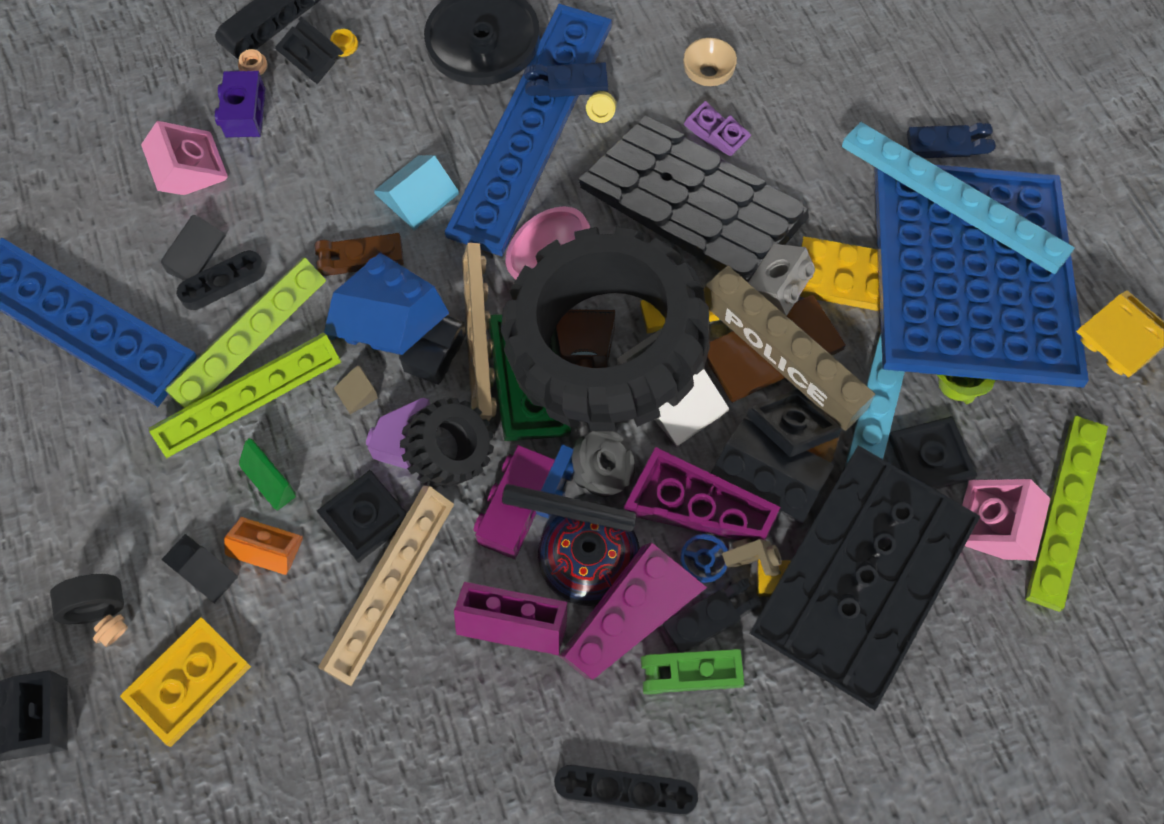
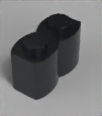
(434, 351)

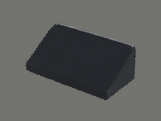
(192, 248)

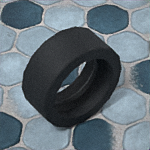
(86, 598)

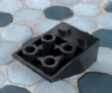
(33, 715)

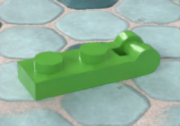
(693, 671)

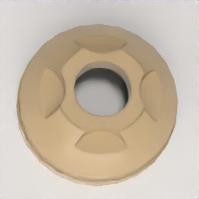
(710, 53)

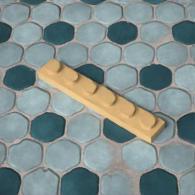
(477, 323)
(386, 586)

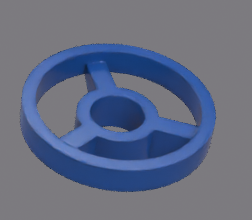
(710, 553)

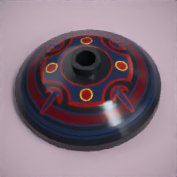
(580, 575)

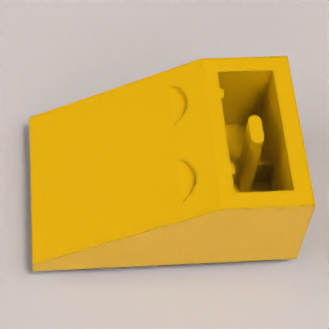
(1124, 334)

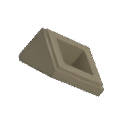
(355, 390)

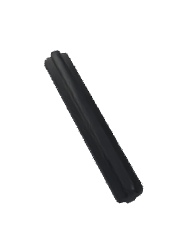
(568, 507)

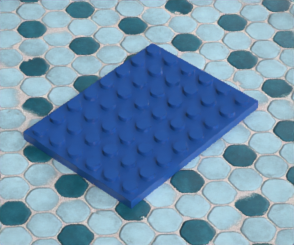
(966, 300)

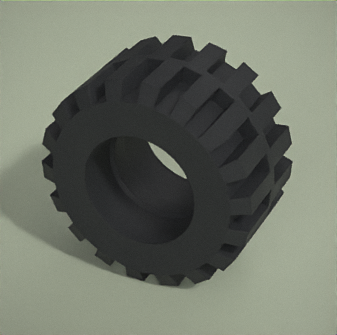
(466, 428)

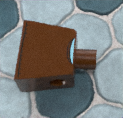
(586, 337)

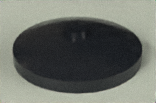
(482, 39)

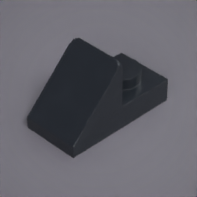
(200, 568)

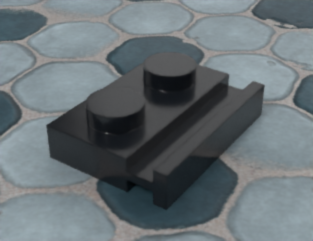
(308, 50)

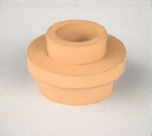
(252, 61)
(109, 629)

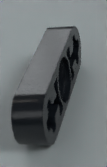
(208, 276)

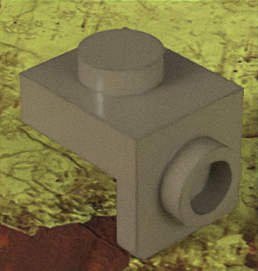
(746, 552)

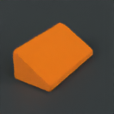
(262, 545)

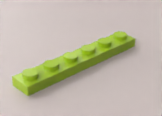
(246, 334)
(244, 395)
(1066, 514)

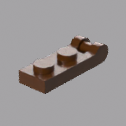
(356, 253)

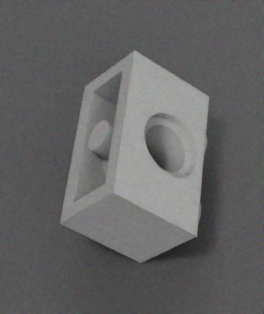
(783, 275)

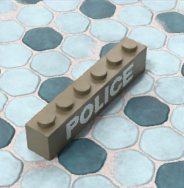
(787, 348)

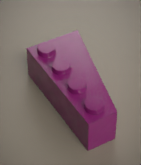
(696, 500)
(631, 609)

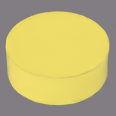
(601, 106)

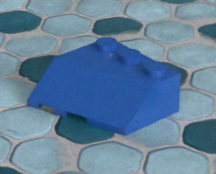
(384, 307)

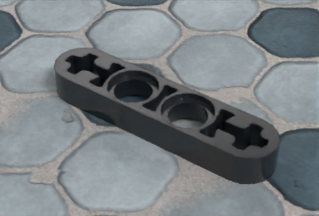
(626, 784)

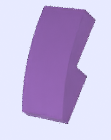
(717, 131)

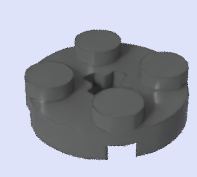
(587, 464)

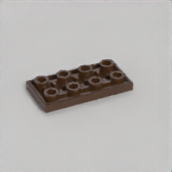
(745, 371)

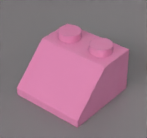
(182, 158)
(1009, 519)

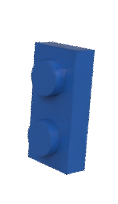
(560, 472)

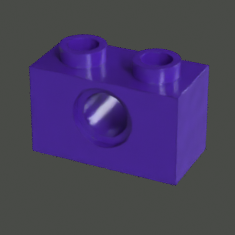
(241, 104)

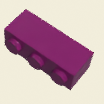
(506, 526)
(511, 618)

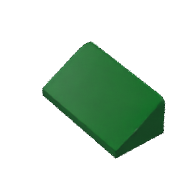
(265, 475)

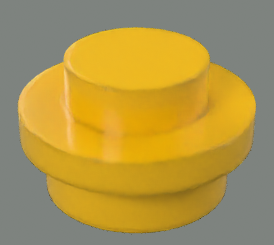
(345, 41)

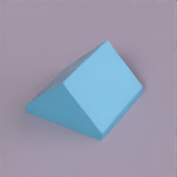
(418, 190)

